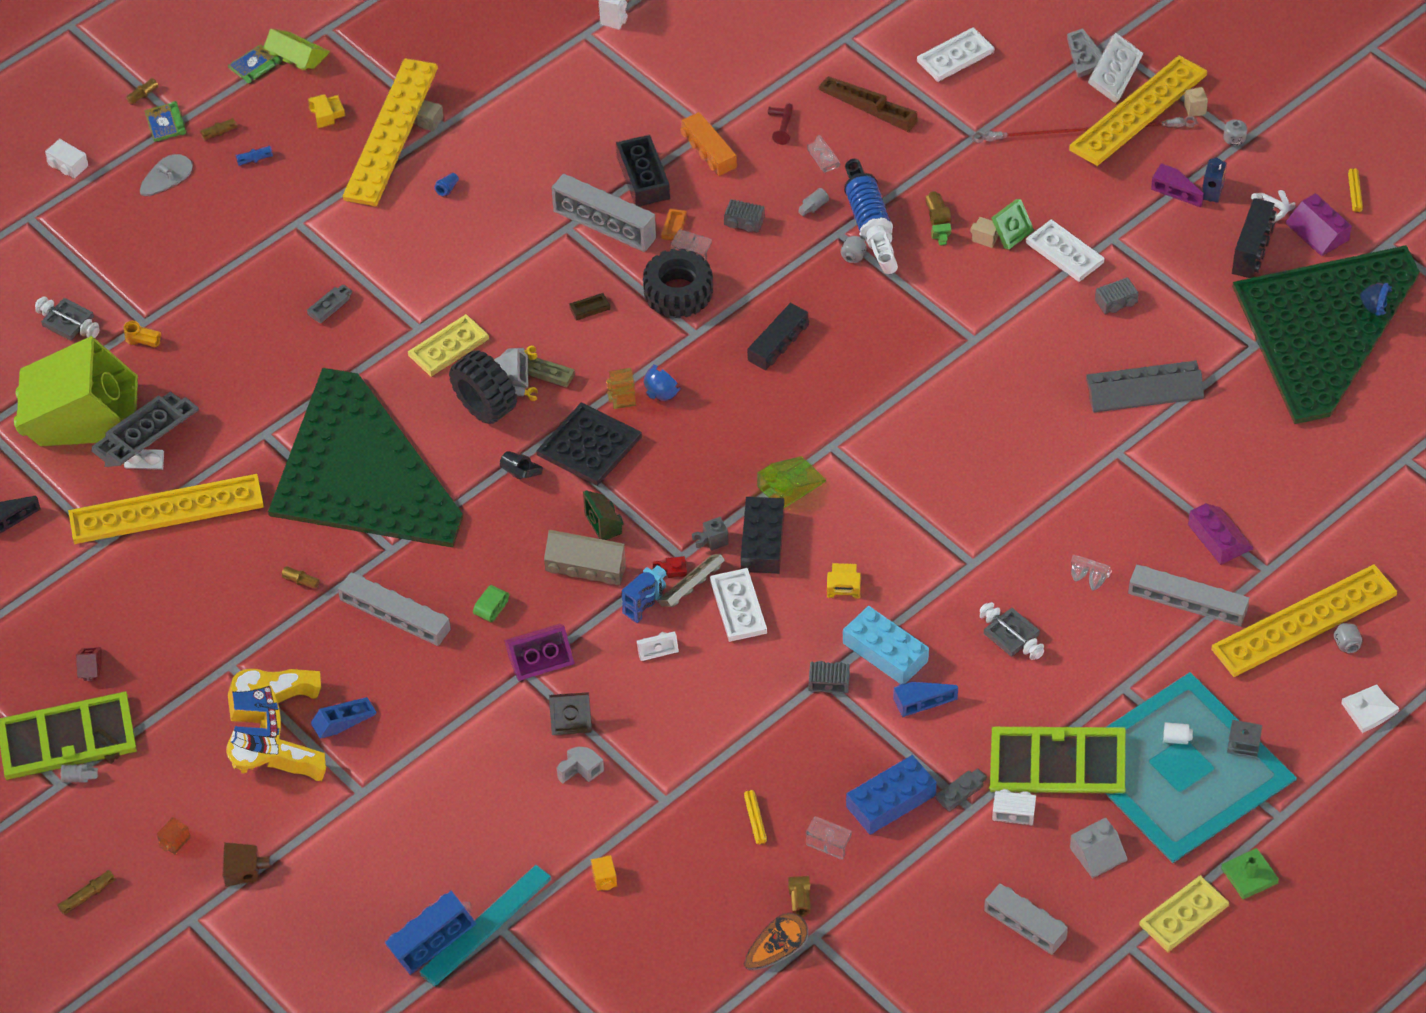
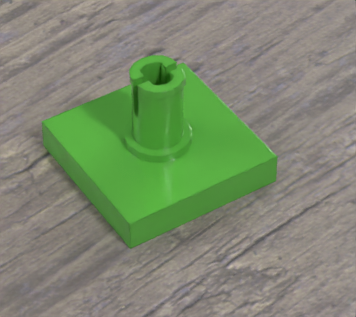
(1012, 224)
(1249, 873)

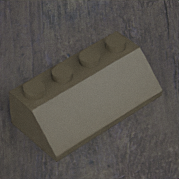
(585, 557)

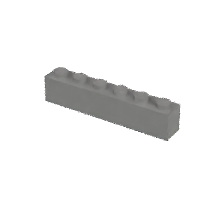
(1188, 595)
(394, 608)

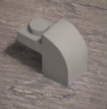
(580, 760)

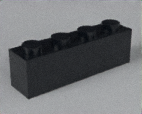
(778, 336)

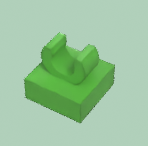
(941, 232)

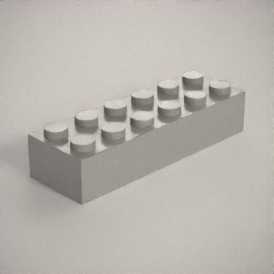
(604, 212)

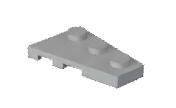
(1083, 52)

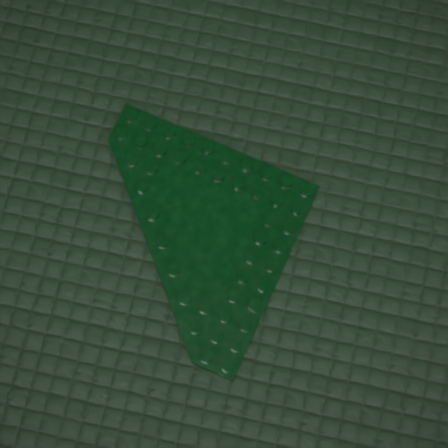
(1317, 326)
(360, 470)

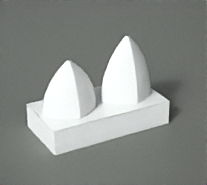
(146, 460)
(657, 646)

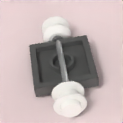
(67, 318)
(1011, 631)

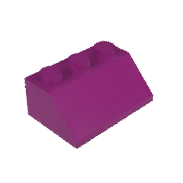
(1319, 225)
(1218, 533)
(539, 651)

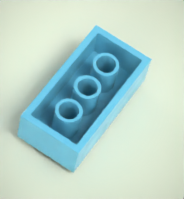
(885, 645)

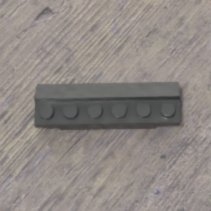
(1145, 386)
(143, 428)

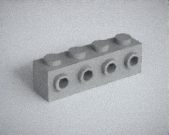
(1026, 918)

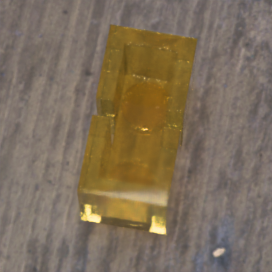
(621, 388)

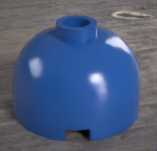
(660, 384)

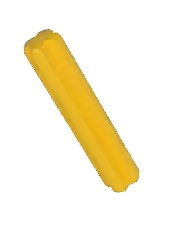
(1355, 190)
(755, 817)

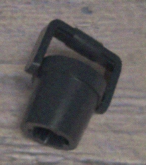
(519, 465)

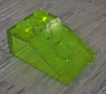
(789, 479)

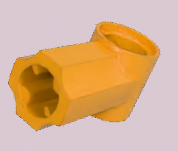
(136, 334)

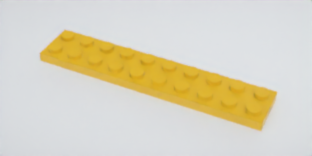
(1137, 110)
(390, 132)
(165, 508)
(1303, 620)

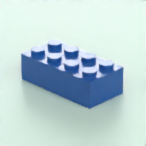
(891, 794)
(430, 932)

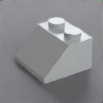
(1098, 847)

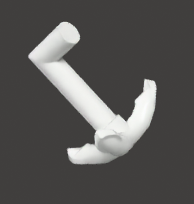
(1284, 206)

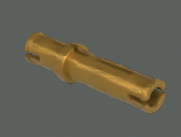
(93, 887)

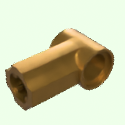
(937, 211)
(799, 890)

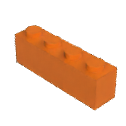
(708, 144)

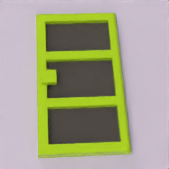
(55, 735)
(1058, 759)

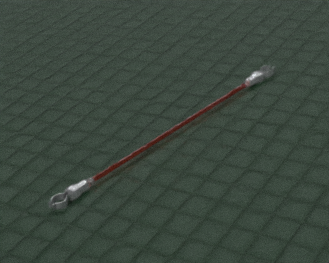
(989, 136)

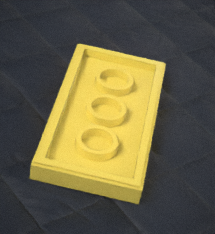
(448, 345)
(1184, 913)

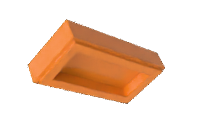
(674, 222)

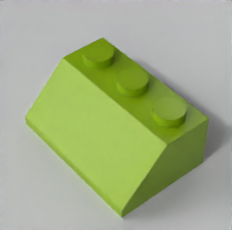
(294, 49)

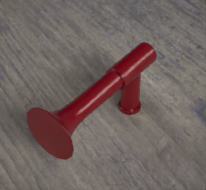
(781, 136)

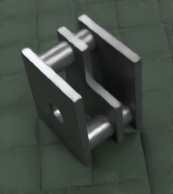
(1244, 743)

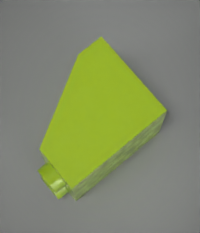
(74, 395)

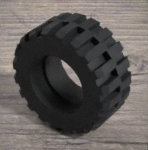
(681, 300)
(483, 386)

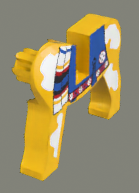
(255, 699)

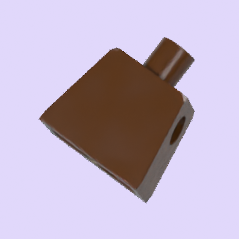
(242, 863)

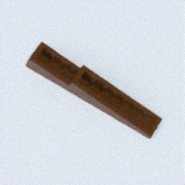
(871, 103)

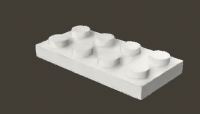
(955, 54)
(1115, 68)
(1065, 250)
(738, 604)

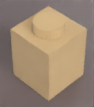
(1195, 102)
(984, 232)

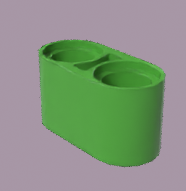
(491, 603)

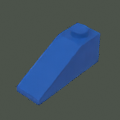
(922, 696)
(342, 716)

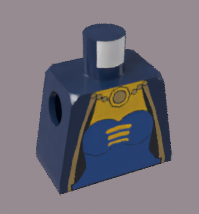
(1214, 172)

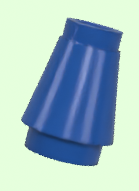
(446, 184)

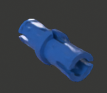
(254, 155)

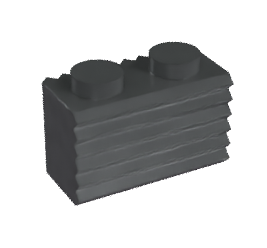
(744, 215)
(1116, 295)
(829, 677)

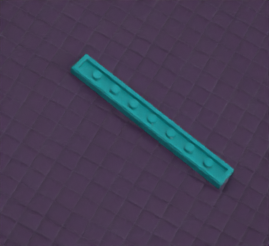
(486, 925)

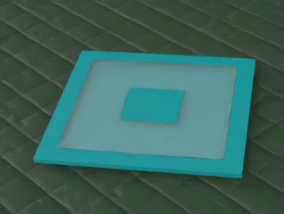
(1196, 789)

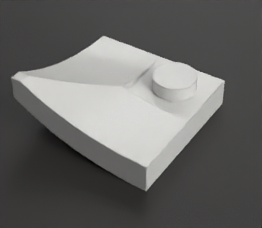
(1369, 708)

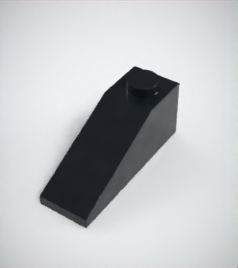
(17, 510)

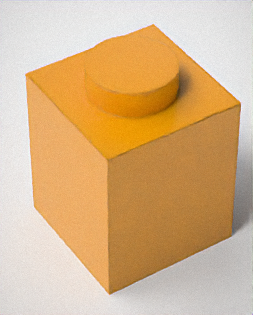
(603, 873)

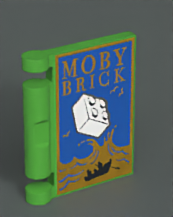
(254, 63)
(165, 121)

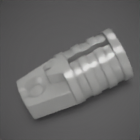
(814, 202)
(77, 773)

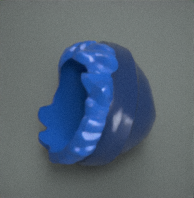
(1375, 298)

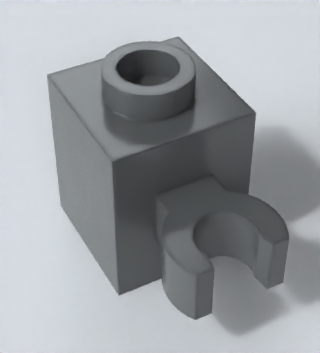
(713, 534)

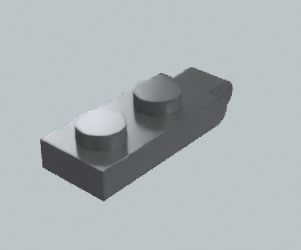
(329, 303)
(961, 789)

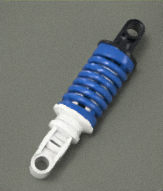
(870, 214)

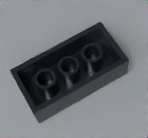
(643, 170)
(1254, 238)
(762, 534)

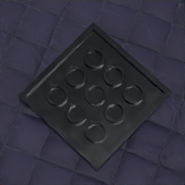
(589, 443)

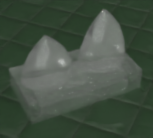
(823, 154)
(1097, 570)

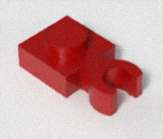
(674, 566)

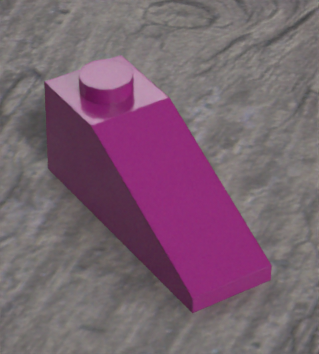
(1176, 185)

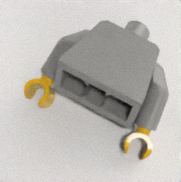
(515, 364)

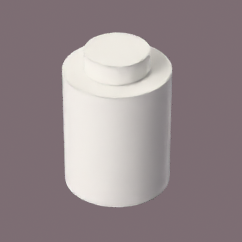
(1177, 733)

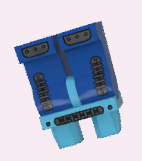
(643, 592)

